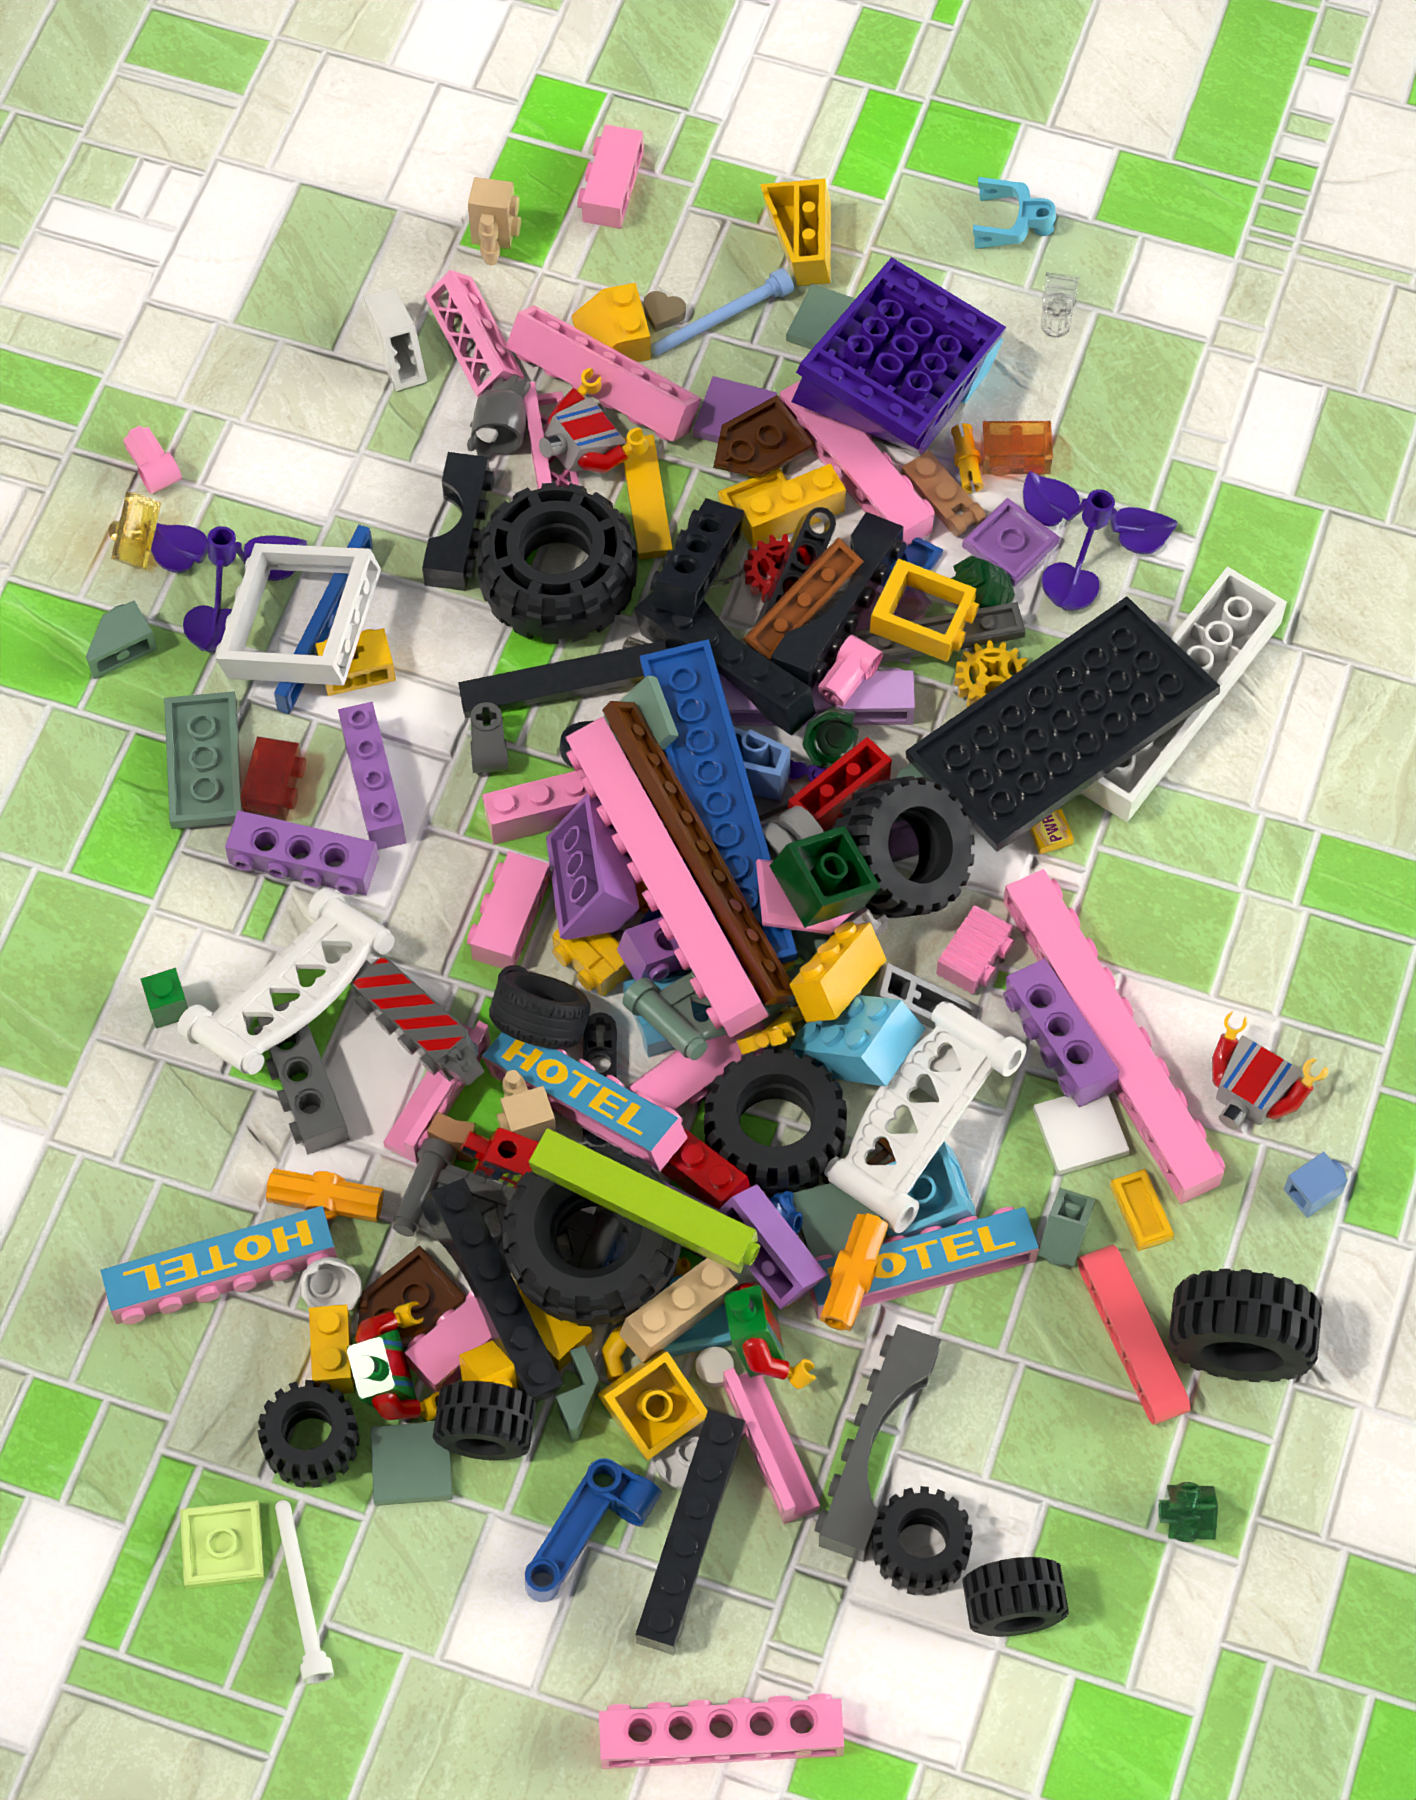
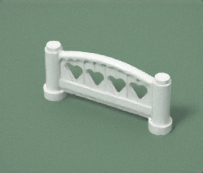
(334, 925)
(886, 1187)

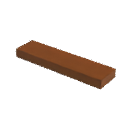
(804, 597)

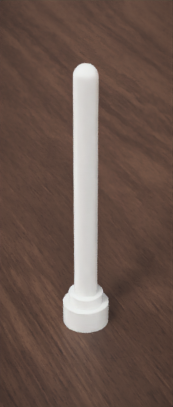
(315, 1665)

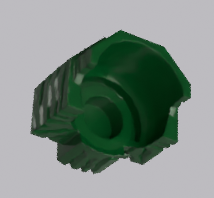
(991, 581)
(830, 736)

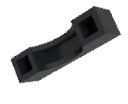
(450, 556)

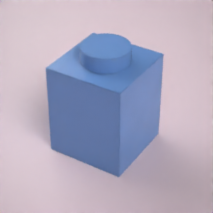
(1316, 1184)

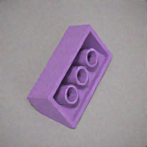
(589, 874)

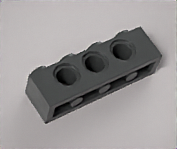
(326, 1125)

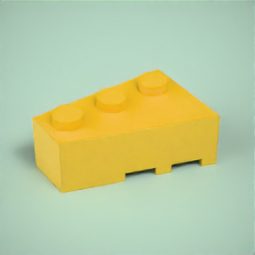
(803, 226)

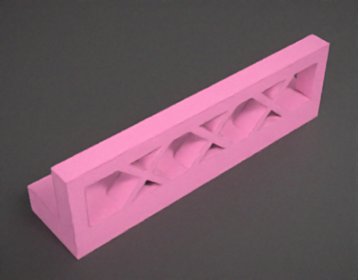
(476, 325)
(536, 432)
(430, 1097)
(771, 1445)

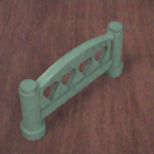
(671, 1007)

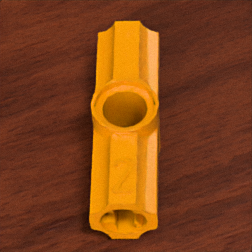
(325, 1190)
(854, 1272)

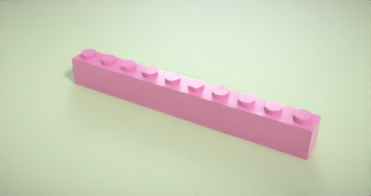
(666, 877)
(1144, 1082)

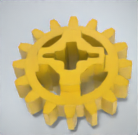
(989, 670)

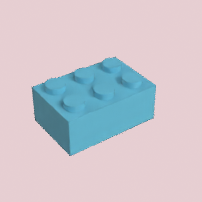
(863, 1042)

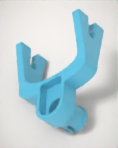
(1033, 213)

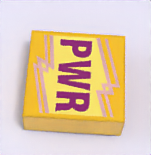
(1052, 833)

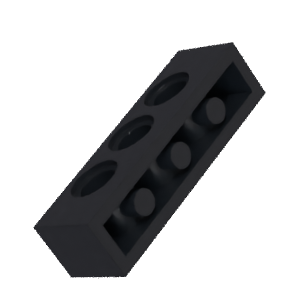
(697, 558)

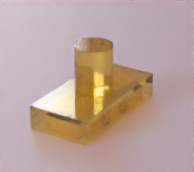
(135, 530)

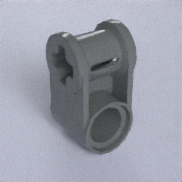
(488, 742)

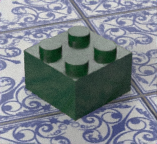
(824, 876)

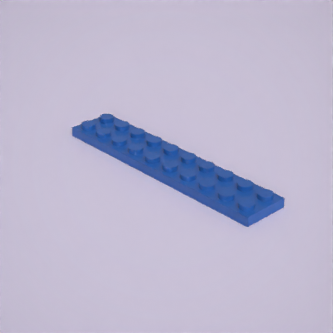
(713, 771)

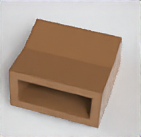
(451, 1132)

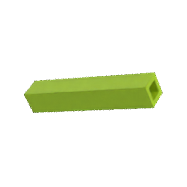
(645, 1201)

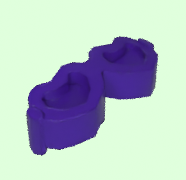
(801, 768)

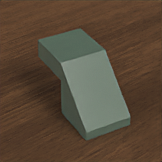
(578, 1403)

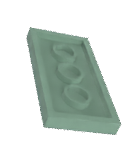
(202, 759)

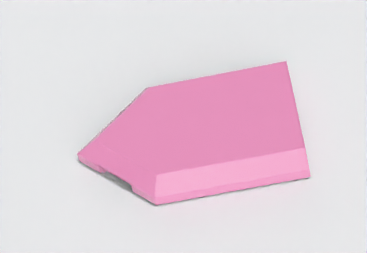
(777, 909)

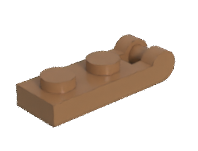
(943, 493)

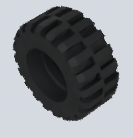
(941, 840)
(787, 1079)
(1245, 1325)

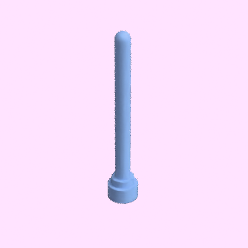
(776, 285)

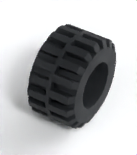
(304, 1404)
(484, 1420)
(928, 1510)
(1015, 1596)

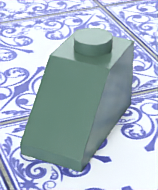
(119, 639)
(1066, 1227)

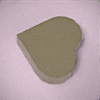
(663, 310)

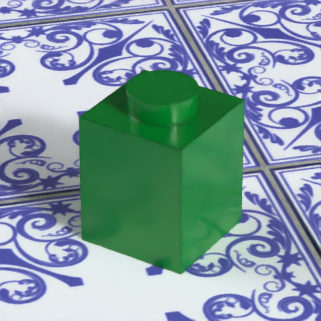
(164, 997)

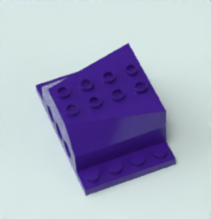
(898, 359)

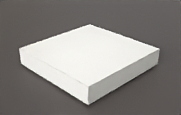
(1080, 1135)

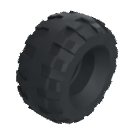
(566, 602)
(572, 1293)

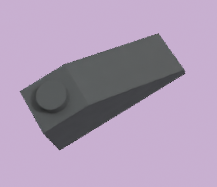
(916, 993)

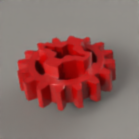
(768, 560)

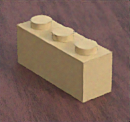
(677, 1308)

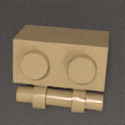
(493, 216)
(523, 1109)

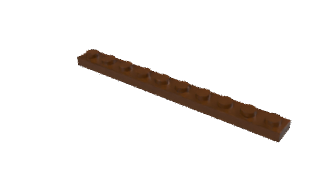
(700, 853)

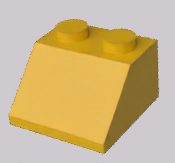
(617, 321)
(653, 1404)

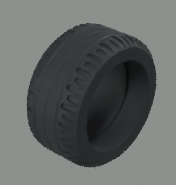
(539, 1010)

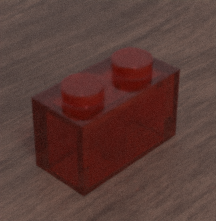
(272, 778)

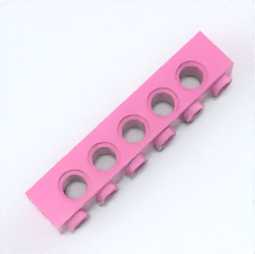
(702, 1747)

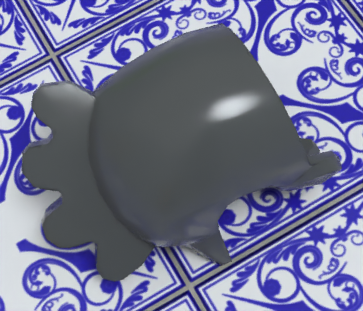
(505, 412)

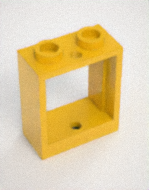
(916, 636)

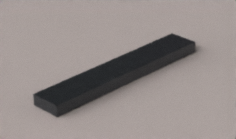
(557, 679)

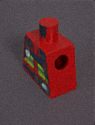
(500, 1157)

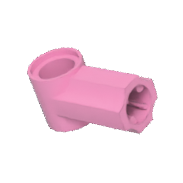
(153, 464)
(853, 664)

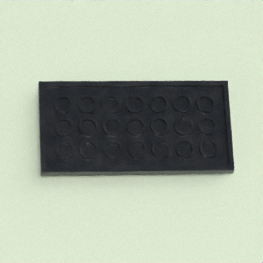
(1063, 722)

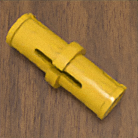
(967, 458)

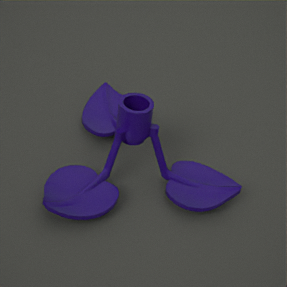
(1053, 500)
(177, 549)

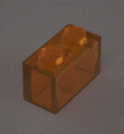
(1016, 447)

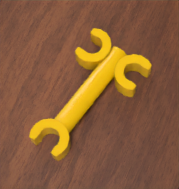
(774, 1033)

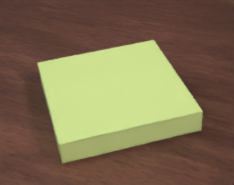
(222, 1544)

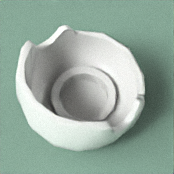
(330, 1283)

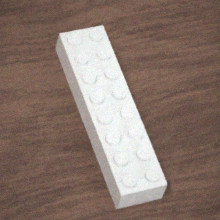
(1223, 639)

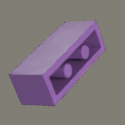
(783, 1262)

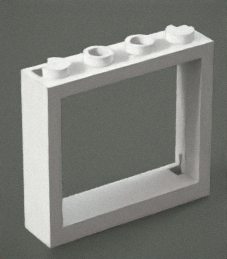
(345, 631)

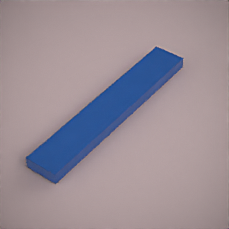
(320, 623)

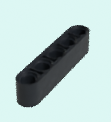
(804, 538)

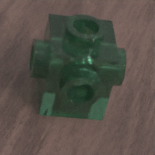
(1189, 1512)

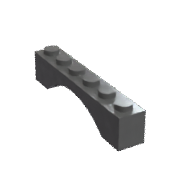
(905, 1370)

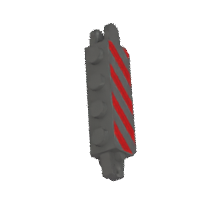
(417, 1020)

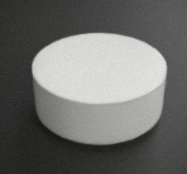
(711, 1364)

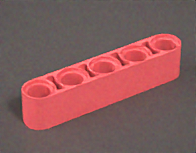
(1133, 1334)

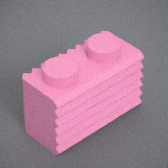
(974, 950)

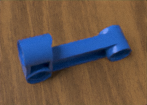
(629, 1497)

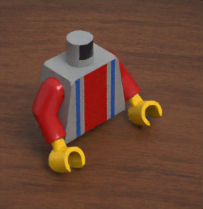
(584, 435)
(1256, 1081)

